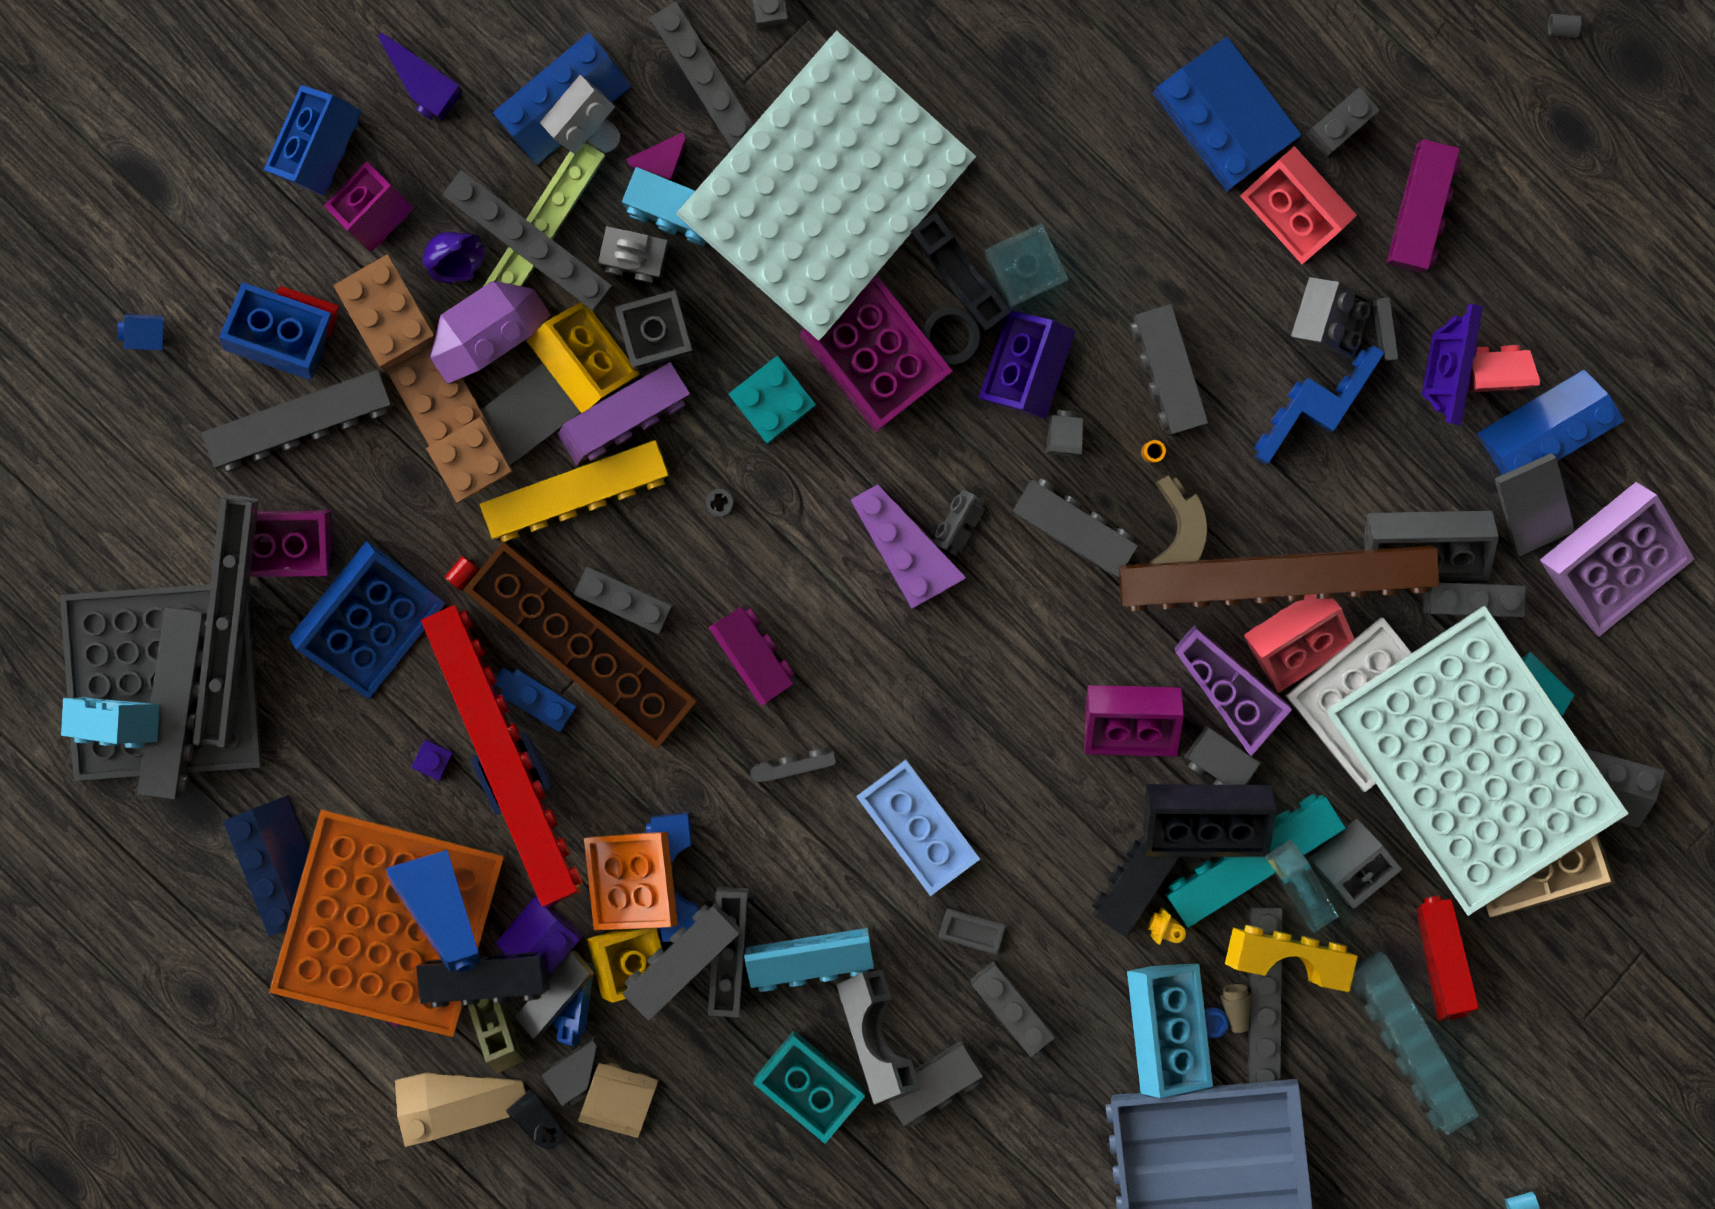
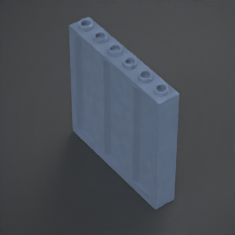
(1211, 1148)

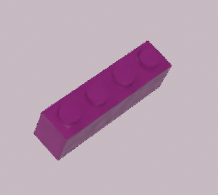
(1423, 206)

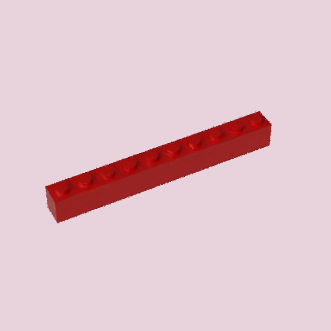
(502, 757)

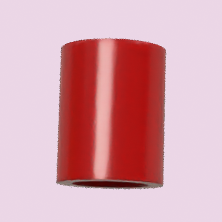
(461, 572)

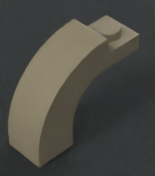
(1190, 523)

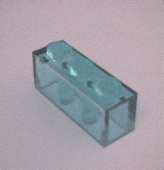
(1302, 886)

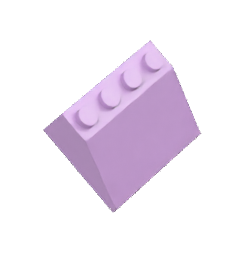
(1618, 558)

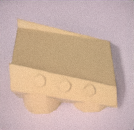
(618, 1099)

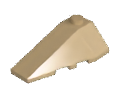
(1570, 875)
(448, 1104)

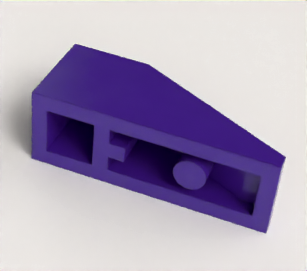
(426, 85)

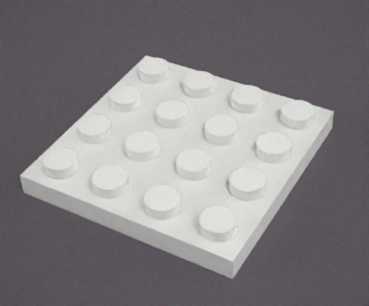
(1341, 675)

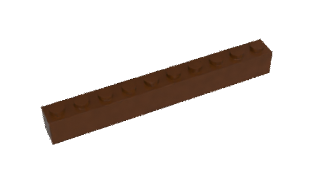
(1278, 576)

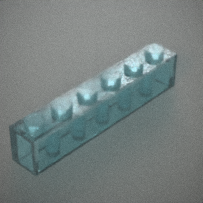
(1413, 1043)

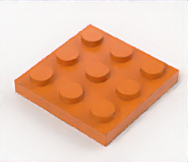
(630, 881)

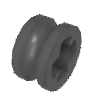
(727, 508)

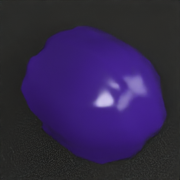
(453, 256)

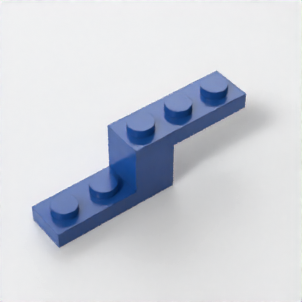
(1317, 404)

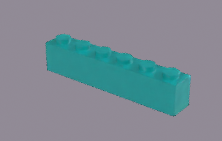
(1230, 877)

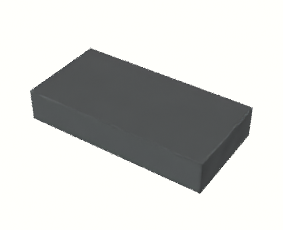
(1384, 329)
(972, 931)

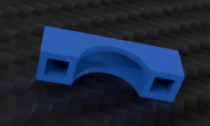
(680, 837)

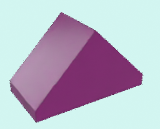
(662, 158)

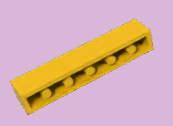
(574, 490)

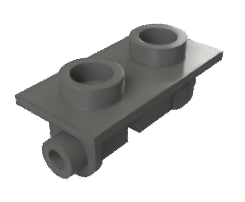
(964, 509)

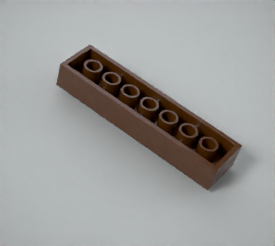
(580, 644)

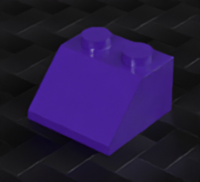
(538, 931)

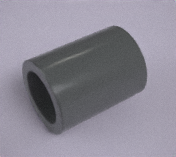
(1564, 25)

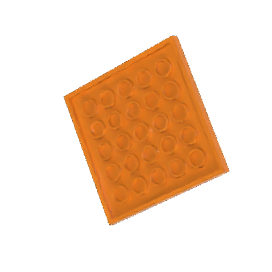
(354, 937)

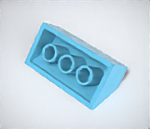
(809, 958)
(1169, 1029)

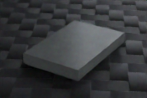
(529, 413)
(1535, 504)

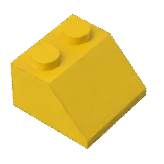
(619, 955)

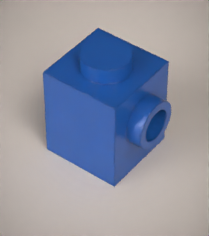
(141, 332)

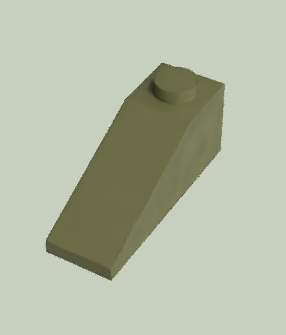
(496, 1035)

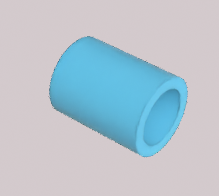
(1522, 1201)

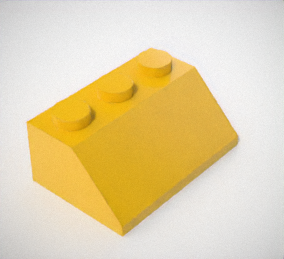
(582, 356)

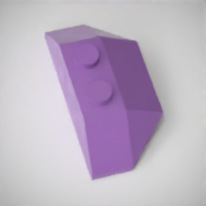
(485, 328)

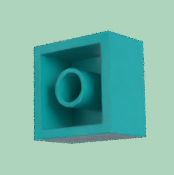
(772, 400)

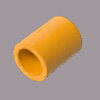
(1162, 450)

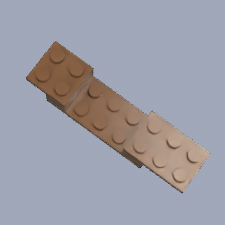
(446, 413)

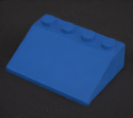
(1226, 113)
(366, 620)

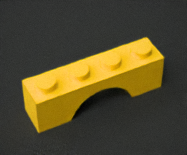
(1258, 952)

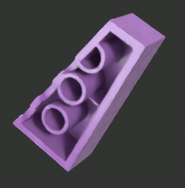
(623, 413)
(908, 553)
(1238, 695)

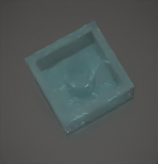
(1025, 266)

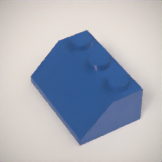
(313, 140)
(276, 331)

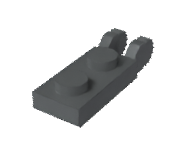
(791, 765)

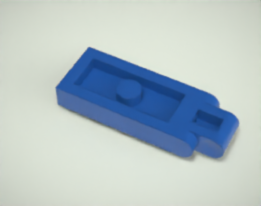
(535, 698)
(573, 1019)

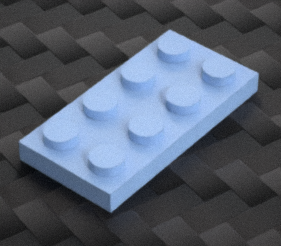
(918, 827)

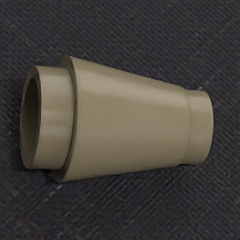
(1237, 1006)

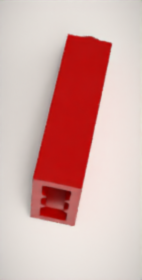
(1446, 960)

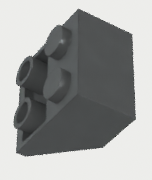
(1332, 317)
(1355, 863)

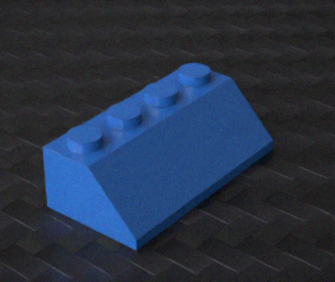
(531, 103)
(1551, 423)

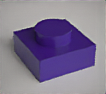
(432, 759)

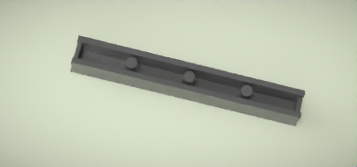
(226, 620)

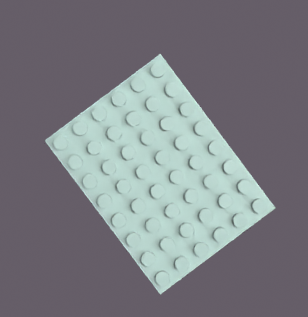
(826, 185)
(1476, 761)

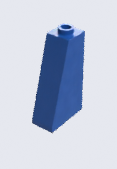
(435, 902)

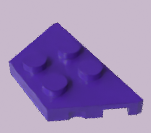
(1451, 363)

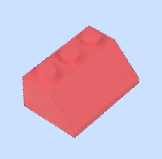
(1298, 205)
(1299, 639)

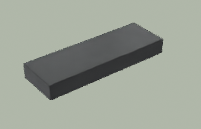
(564, 985)

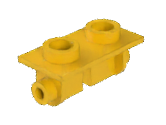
(1165, 927)

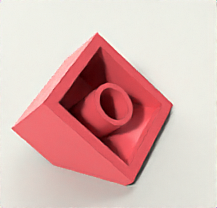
(1503, 370)

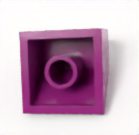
(368, 207)

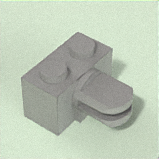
(582, 118)
(633, 254)

